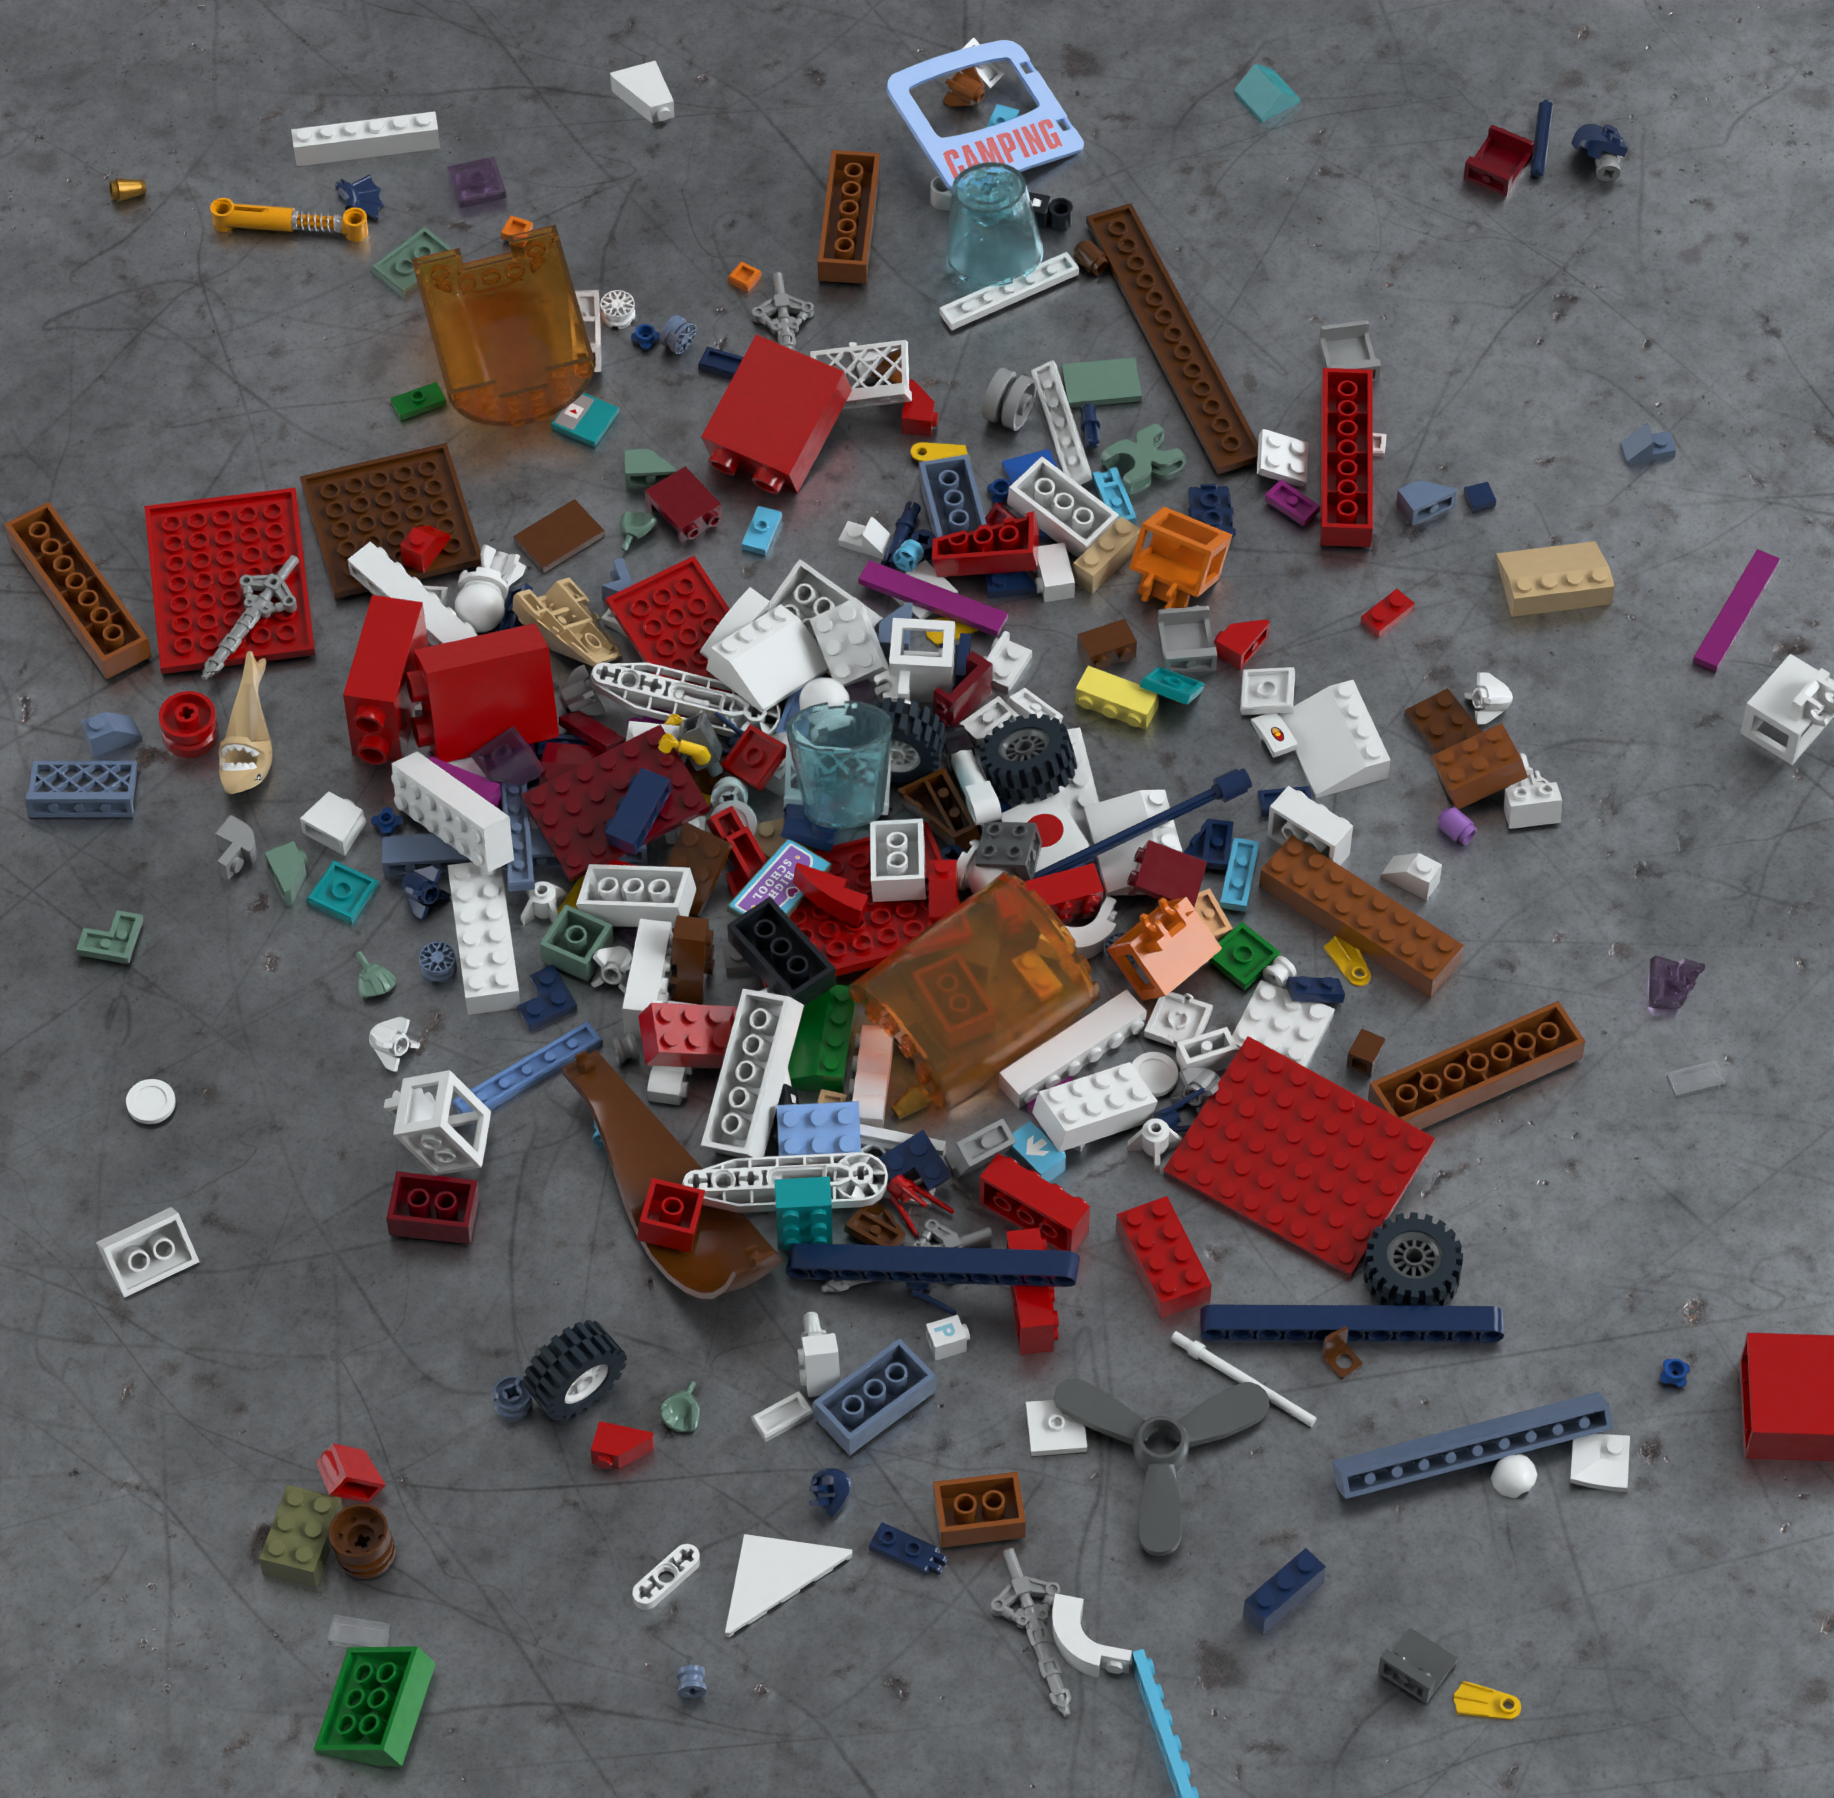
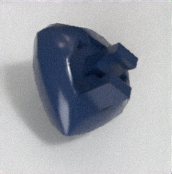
(831, 1490)

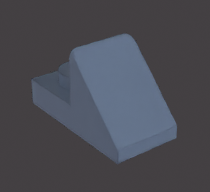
(1645, 446)
(620, 579)

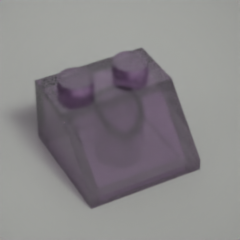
(508, 759)

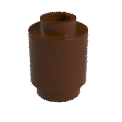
(1090, 257)

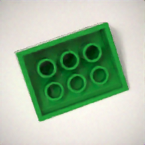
(824, 1042)
(375, 1705)

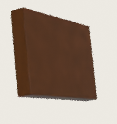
(559, 536)

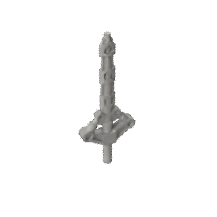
(782, 305)
(255, 606)
(934, 1230)
(1032, 1618)

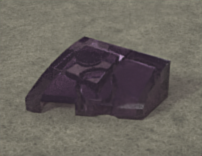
(1671, 981)

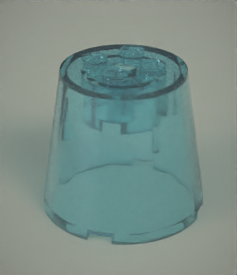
(992, 226)
(841, 762)

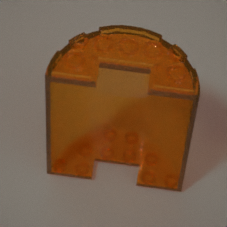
(507, 330)
(978, 988)

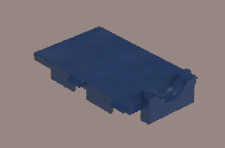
(1212, 506)

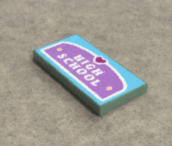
(776, 880)

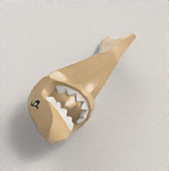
(247, 745)

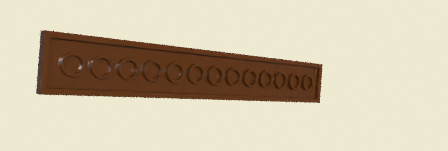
(1174, 338)

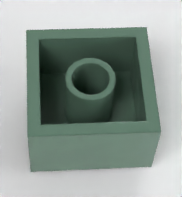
(574, 941)

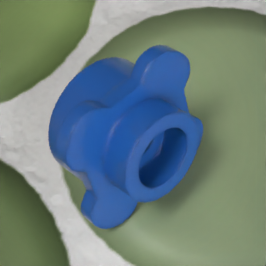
(645, 335)
(998, 486)
(387, 827)
(1678, 1366)

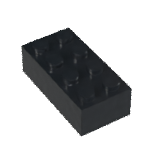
(781, 953)

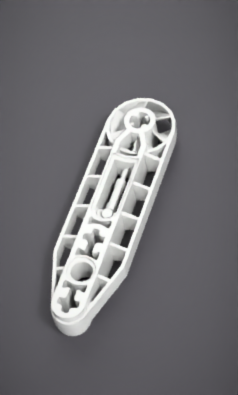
(671, 692)
(844, 1176)

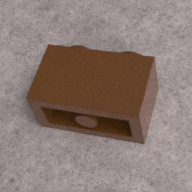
(1107, 645)

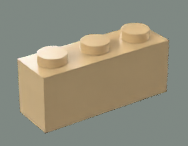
(1106, 555)

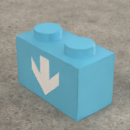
(1037, 1152)

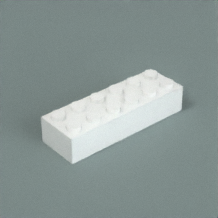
(452, 811)
(483, 938)
(752, 1074)

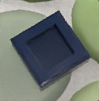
(1480, 496)

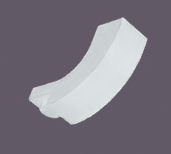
(590, 310)
(1092, 937)
(1077, 1647)

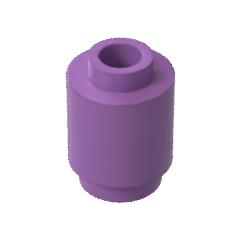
(1456, 825)

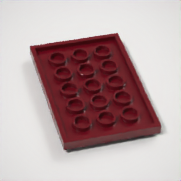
(579, 802)

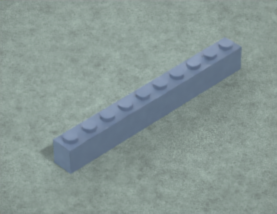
(423, 850)
(1472, 1445)

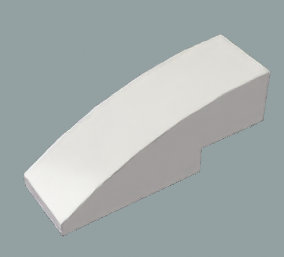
(744, 611)

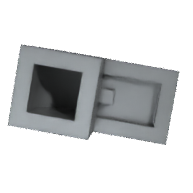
(238, 846)

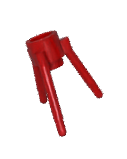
(904, 1190)

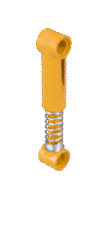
(227, 215)

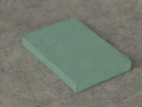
(397, 268)
(1101, 382)

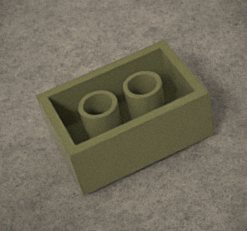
(300, 1536)

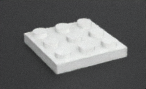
(1283, 1024)

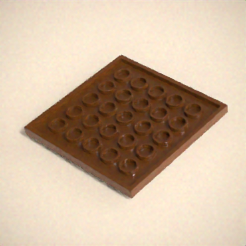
(382, 504)

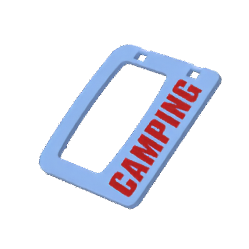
(1020, 142)

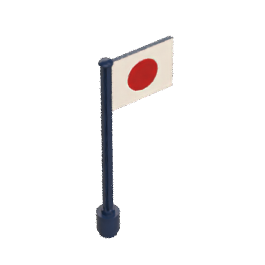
(1066, 846)

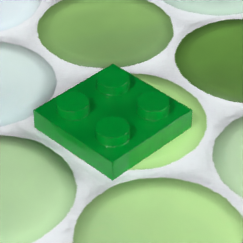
(1244, 955)

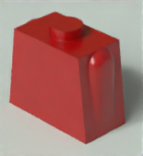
(349, 1473)

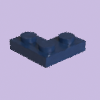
(553, 999)
(920, 1155)

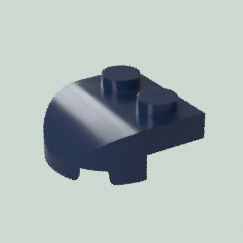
(1599, 139)

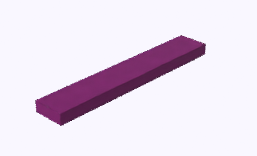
(933, 598)
(1736, 610)

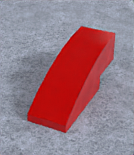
(745, 853)
(831, 894)

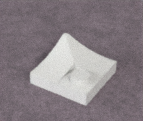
(1601, 1462)

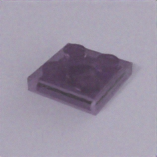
(476, 182)

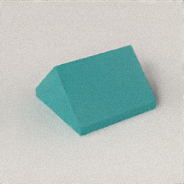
(1265, 93)

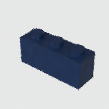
(637, 811)
(1284, 1591)

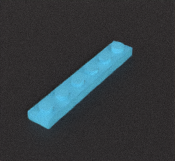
(1161, 1722)

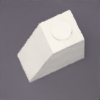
(644, 91)

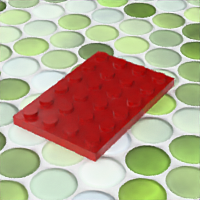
(671, 618)

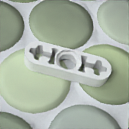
(686, 1570)

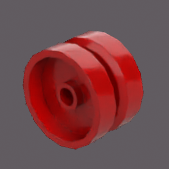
(188, 724)

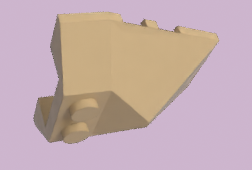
(567, 623)

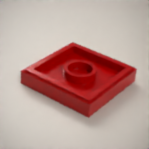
(755, 757)

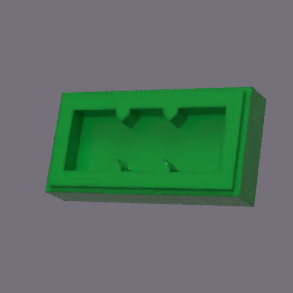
(418, 401)

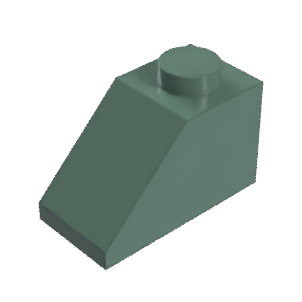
(645, 468)
(287, 869)

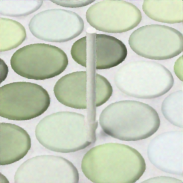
(1198, 1351)

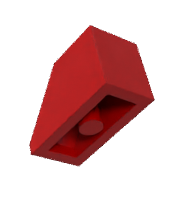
(920, 414)
(422, 547)
(1241, 641)
(942, 888)
(619, 1445)

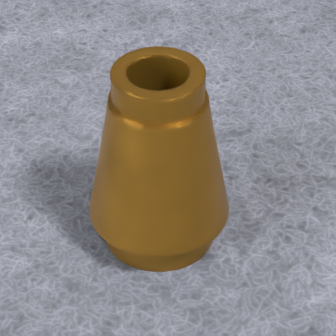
(124, 189)
(911, 1100)

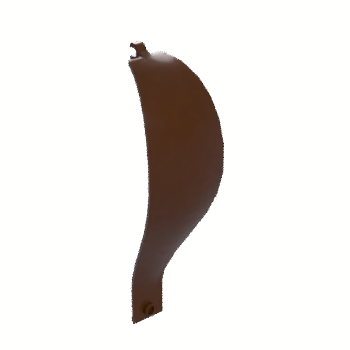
(726, 1246)

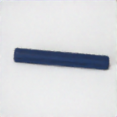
(1541, 138)

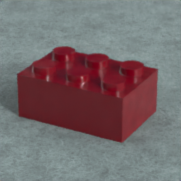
(433, 1207)

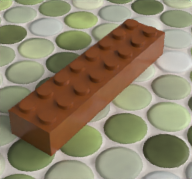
(78, 590)
(1361, 916)
(1480, 1068)

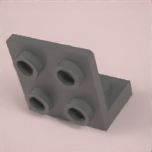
(1010, 846)
(1417, 1665)

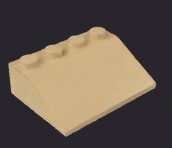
(1555, 578)

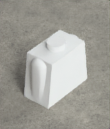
(333, 822)

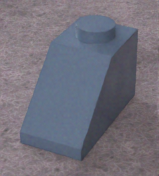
(1424, 500)
(885, 628)
(109, 732)

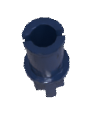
(1090, 425)

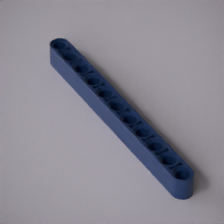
(933, 1264)
(1363, 1322)

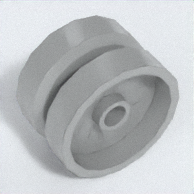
(1009, 398)

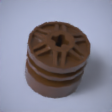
(358, 1528)

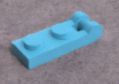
(1114, 493)

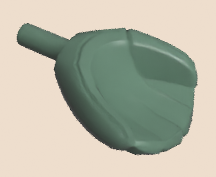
(635, 526)
(373, 979)
(681, 1410)

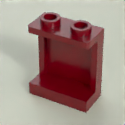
(1499, 160)
(684, 504)
(968, 695)
(1166, 873)

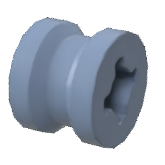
(691, 1681)

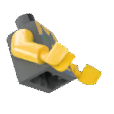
(695, 740)

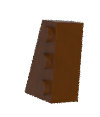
(939, 804)
(692, 959)

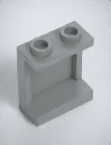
(1348, 347)
(1186, 639)
(980, 1148)

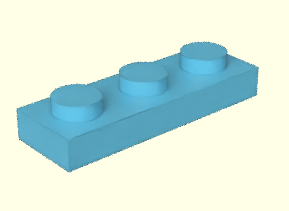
(1239, 874)

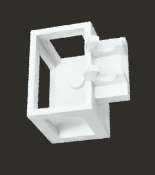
(918, 673)
(1791, 703)
(427, 1127)

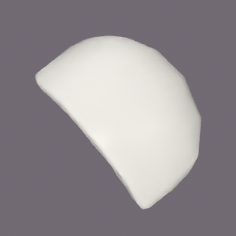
(1514, 1475)

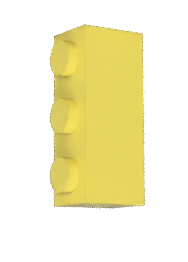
(1116, 698)

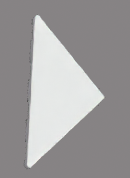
(774, 1572)

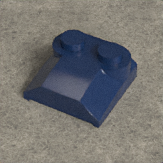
(802, 830)

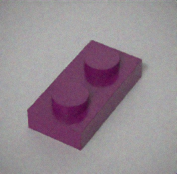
(1292, 503)

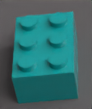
(803, 1211)

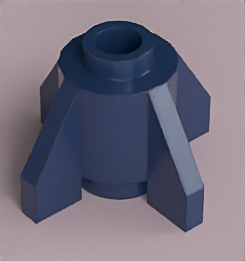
(421, 889)

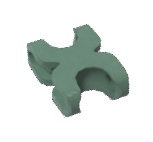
(1143, 458)

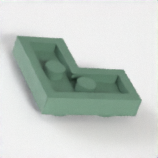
(113, 945)

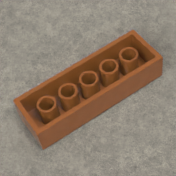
(848, 216)

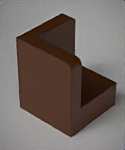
(1364, 1052)

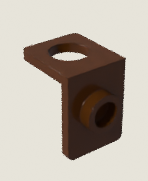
(1336, 1346)

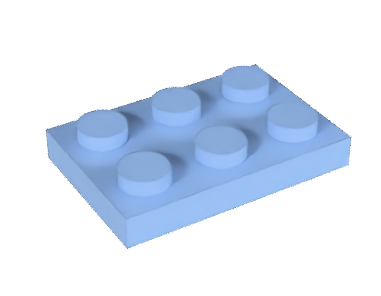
(818, 1128)

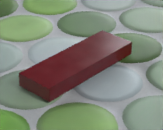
(591, 731)

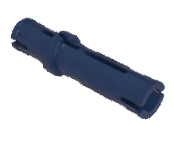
(904, 527)

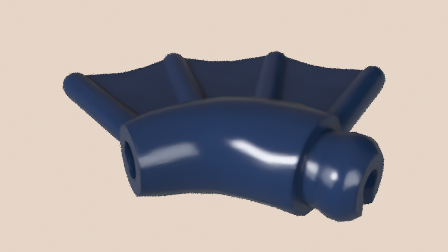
(361, 194)

